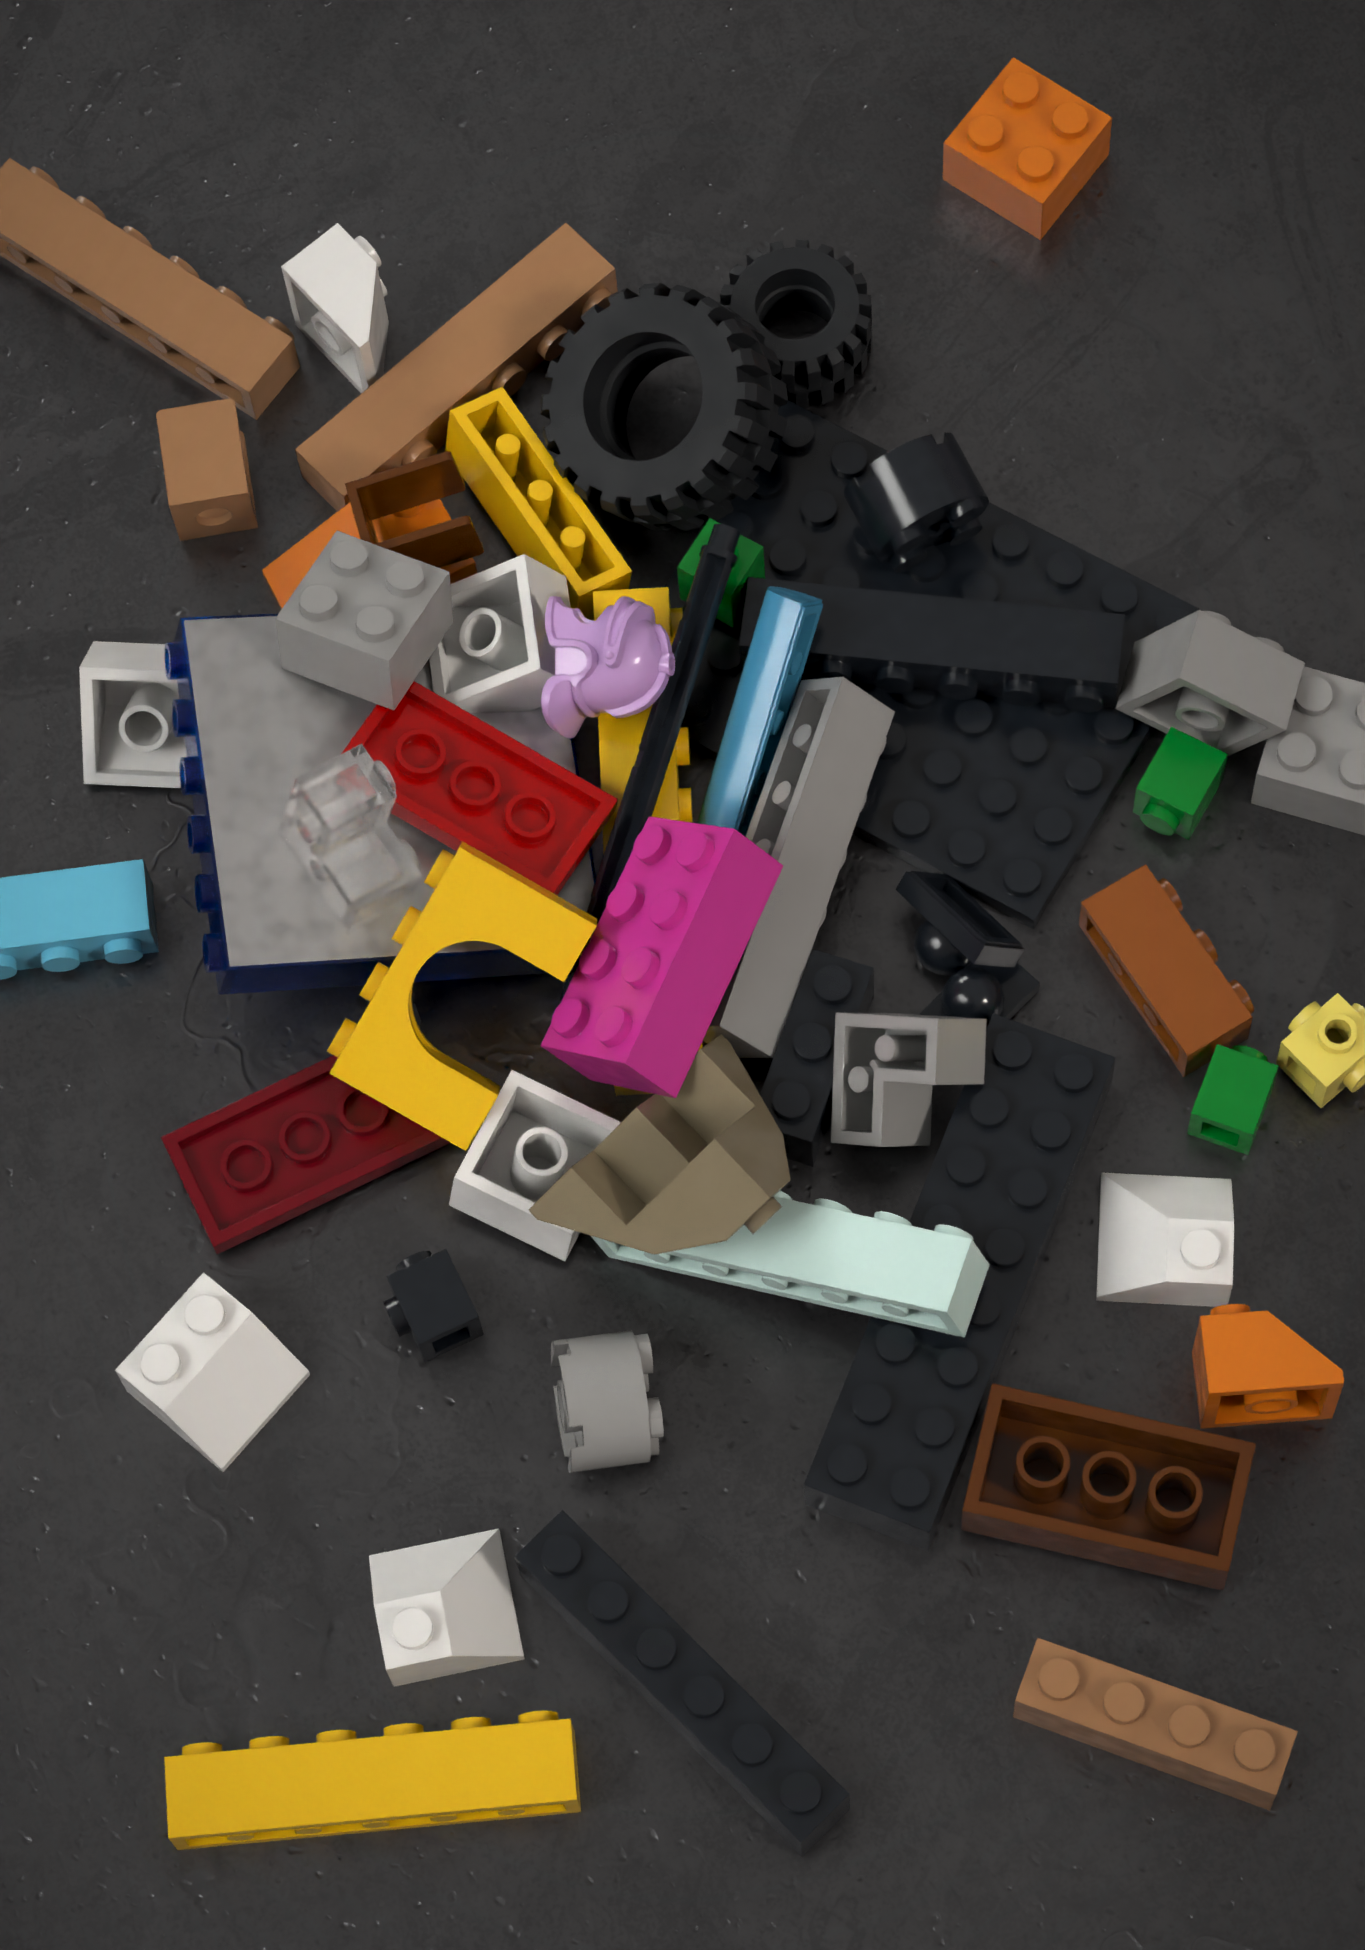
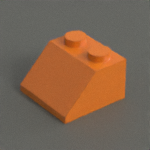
(1259, 1371)

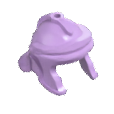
(604, 664)

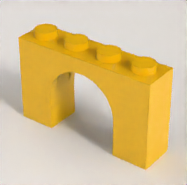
(387, 1050)

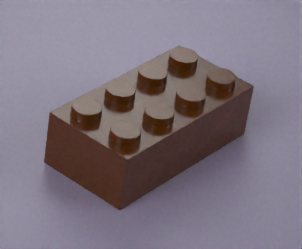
(1107, 1486)

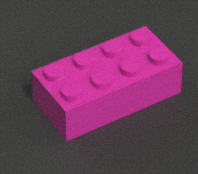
(662, 955)

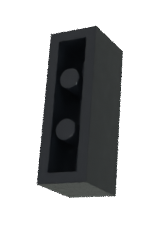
(802, 1069)

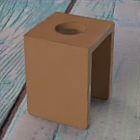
(206, 469)

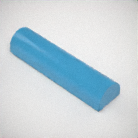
(760, 706)

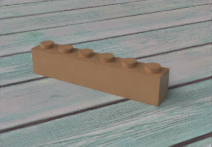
(143, 292)
(473, 353)

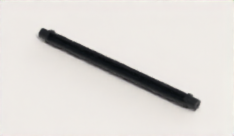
(666, 715)

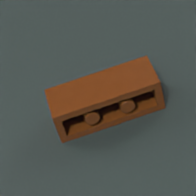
(1166, 968)

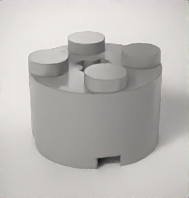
(605, 1402)

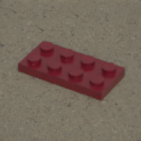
(289, 1152)

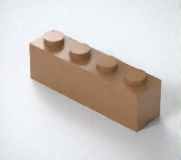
(1154, 1724)

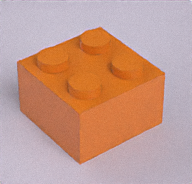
(1026, 148)

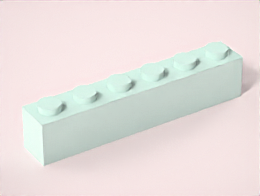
(843, 1263)

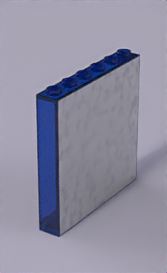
(246, 743)

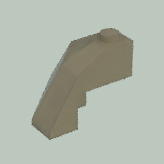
(679, 1166)

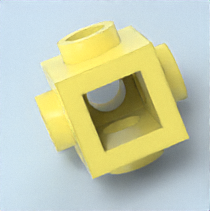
(1326, 1049)

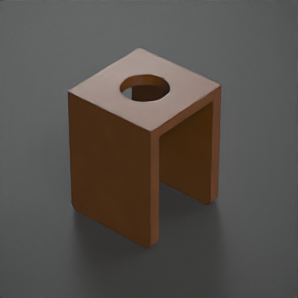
(410, 487)

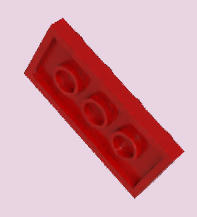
(484, 788)

